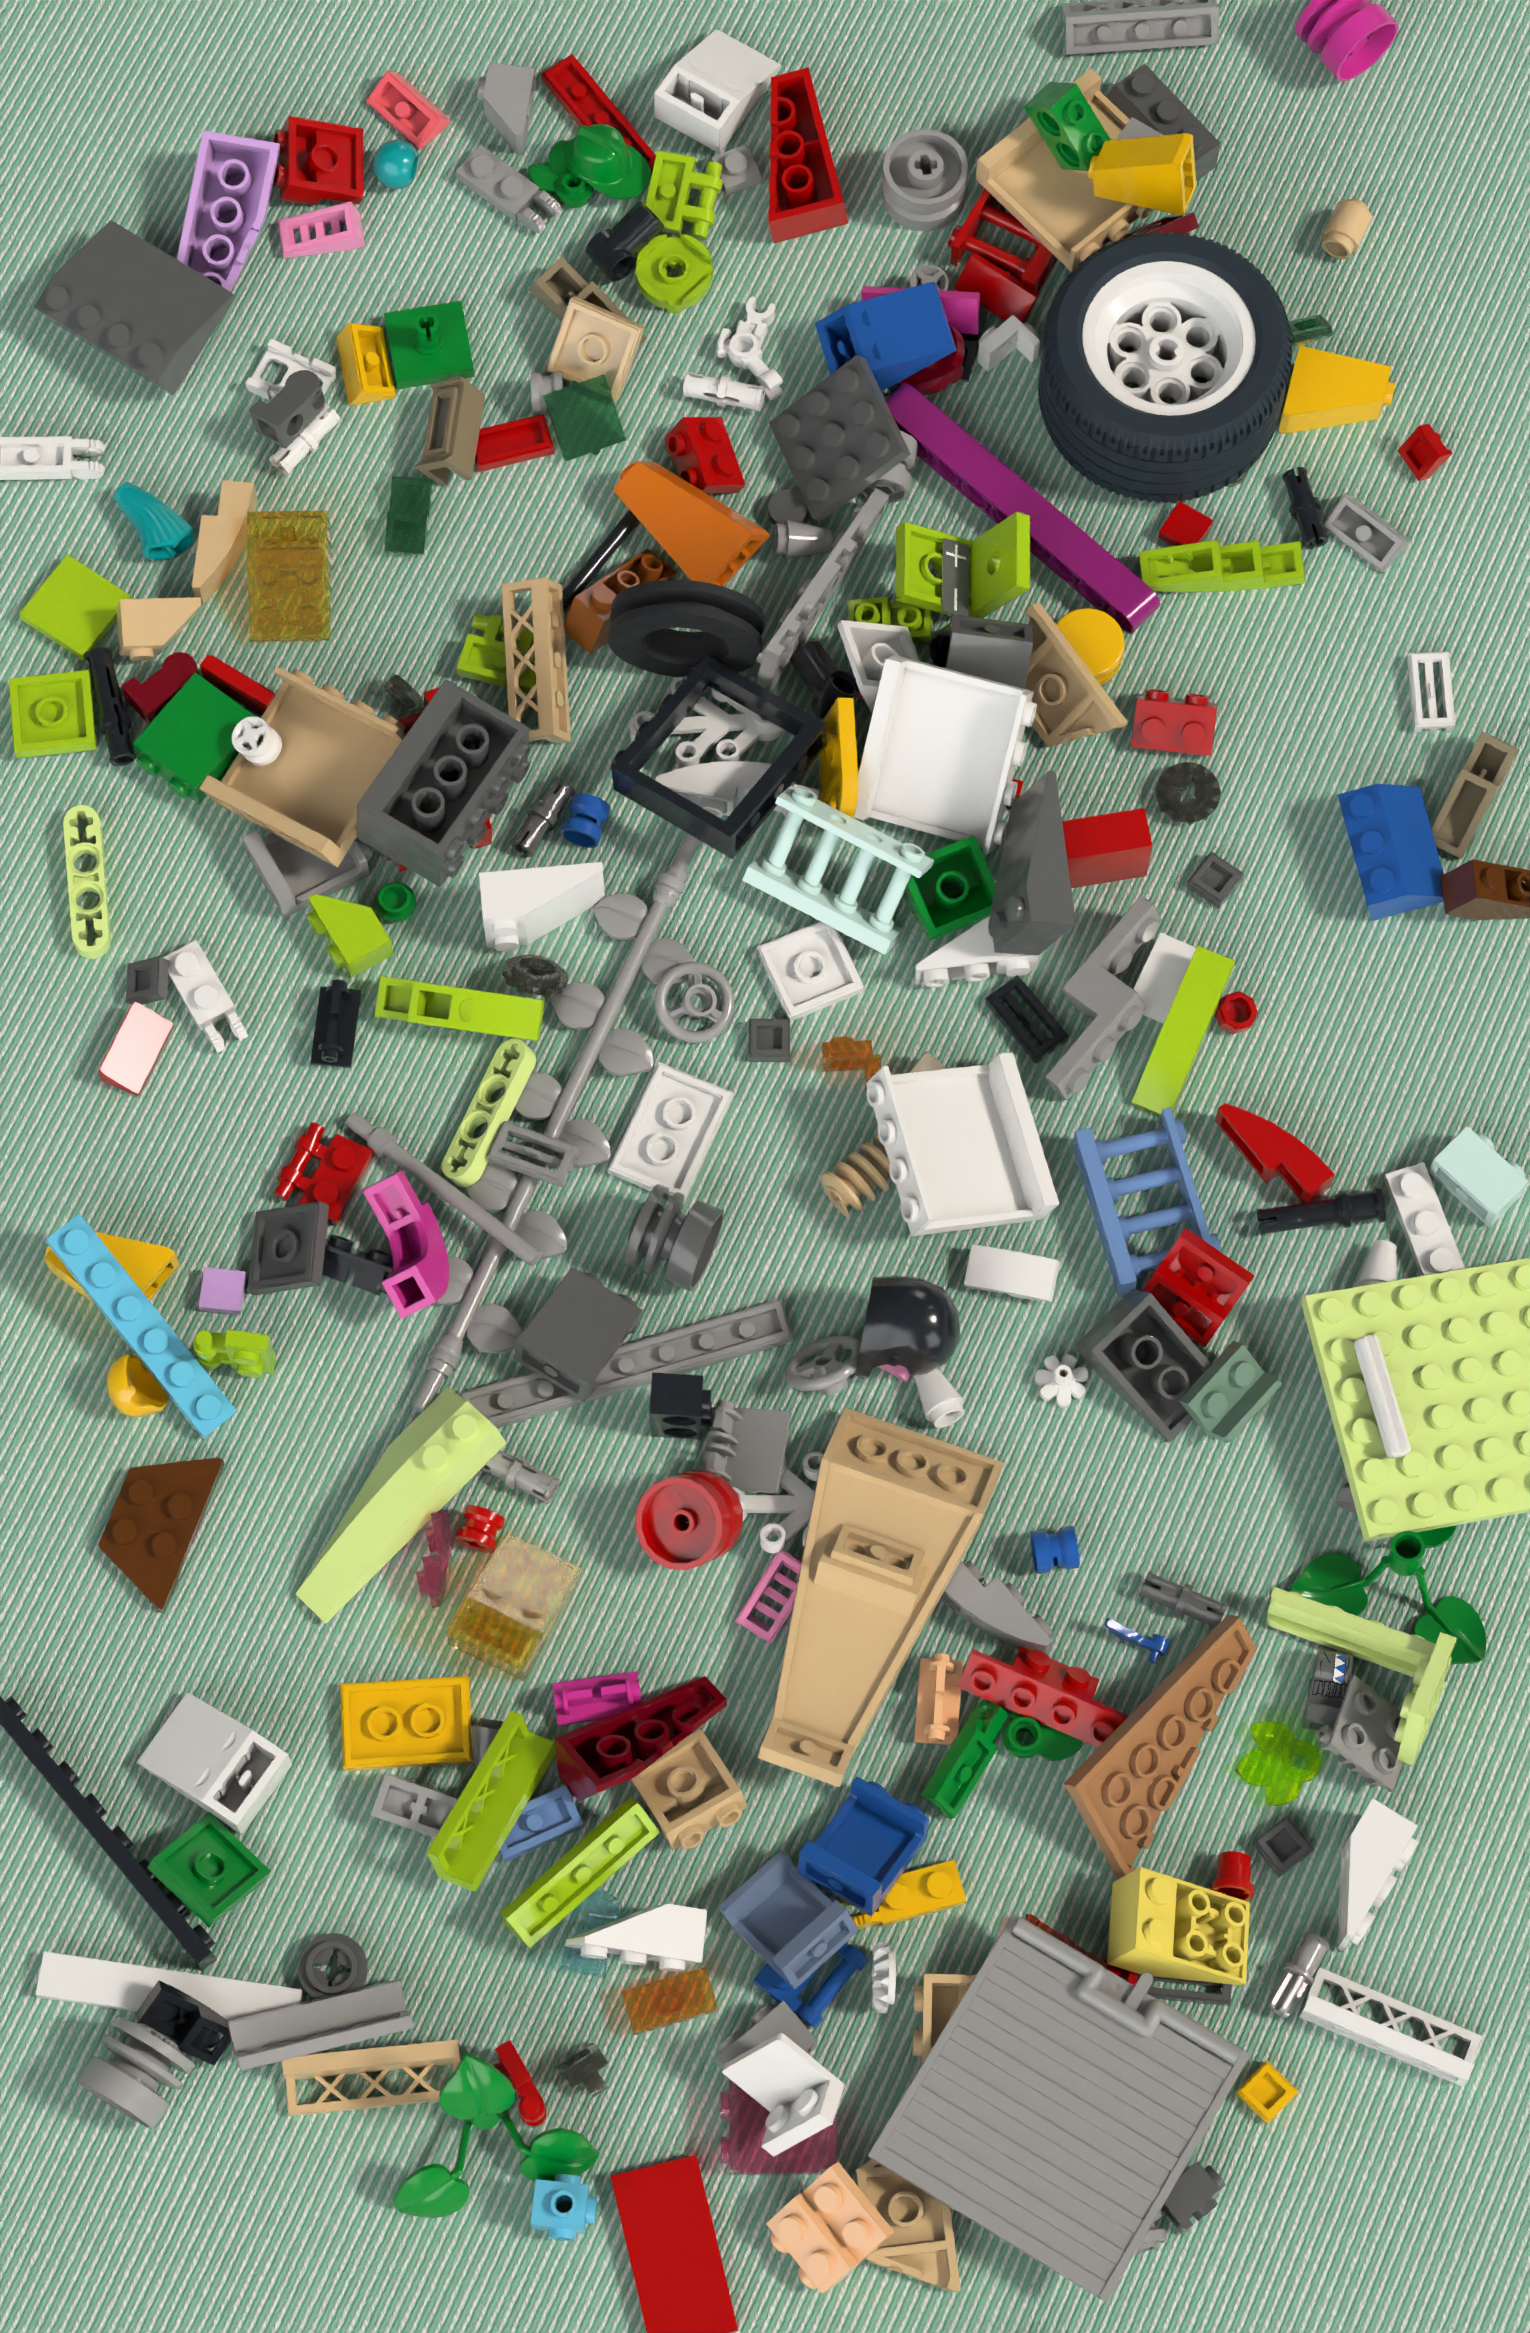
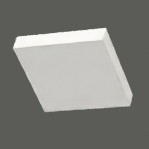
(810, 969)

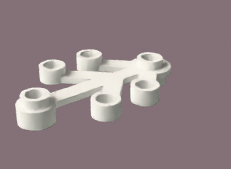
(714, 726)
(797, 1504)

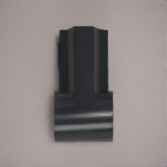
(617, 248)
(823, 677)

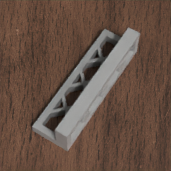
(1138, 24)
(319, 2024)

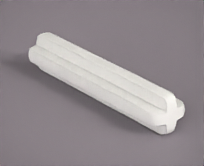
(1382, 1396)

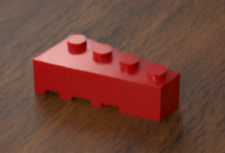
(802, 171)

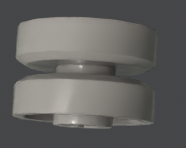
(924, 180)

